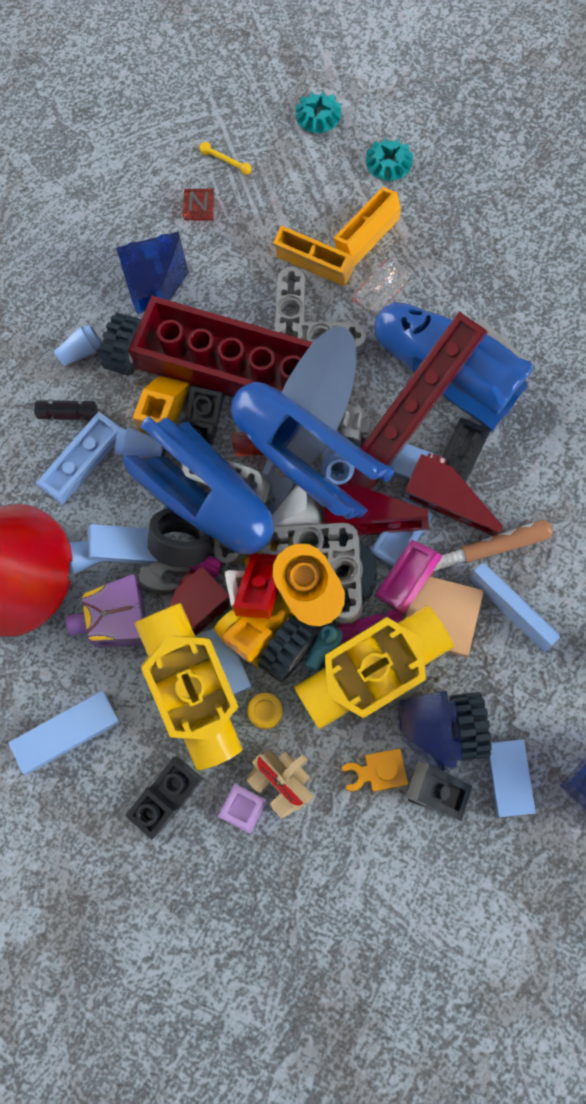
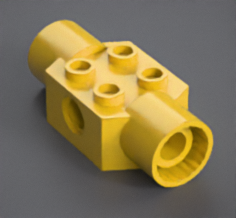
(374, 667)
(189, 687)

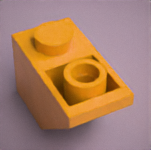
(160, 400)

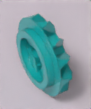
(326, 119)
(388, 169)

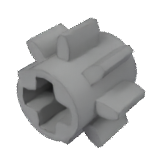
(355, 425)

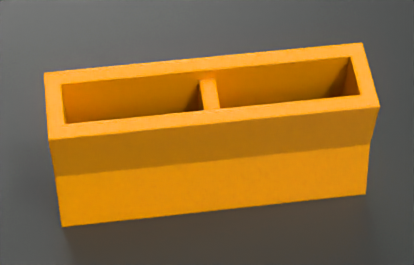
(369, 224)
(313, 256)

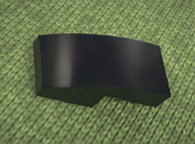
(204, 411)
(164, 798)

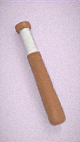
(497, 544)

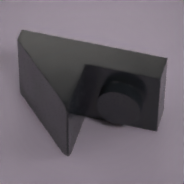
(438, 791)

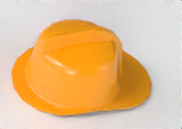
(308, 584)

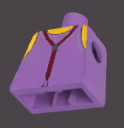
(110, 614)

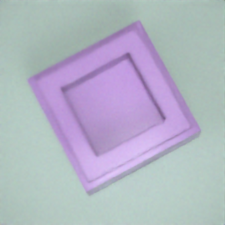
(242, 808)

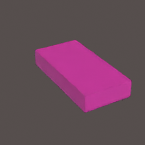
(408, 576)

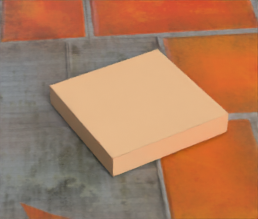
(455, 607)

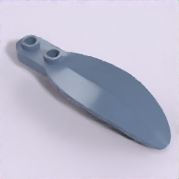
(323, 387)

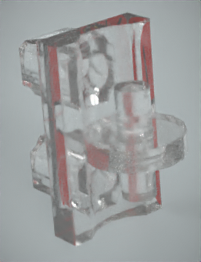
(381, 288)

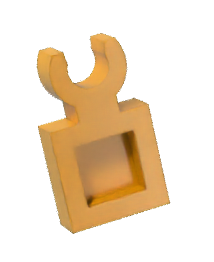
(252, 634)
(383, 771)

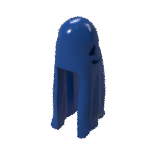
(485, 384)
(271, 423)
(230, 510)

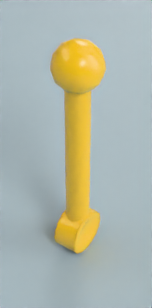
(205, 149)

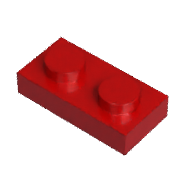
(257, 589)

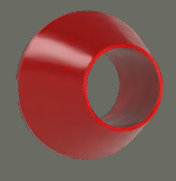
(32, 568)

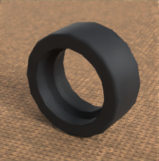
(174, 552)

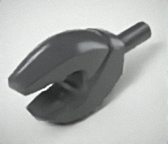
(152, 576)

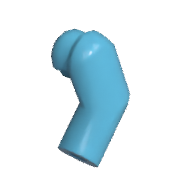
(327, 640)

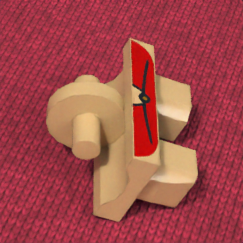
(286, 777)

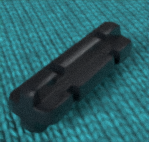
(65, 409)

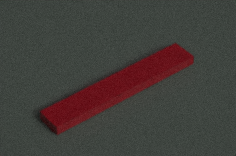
(420, 394)

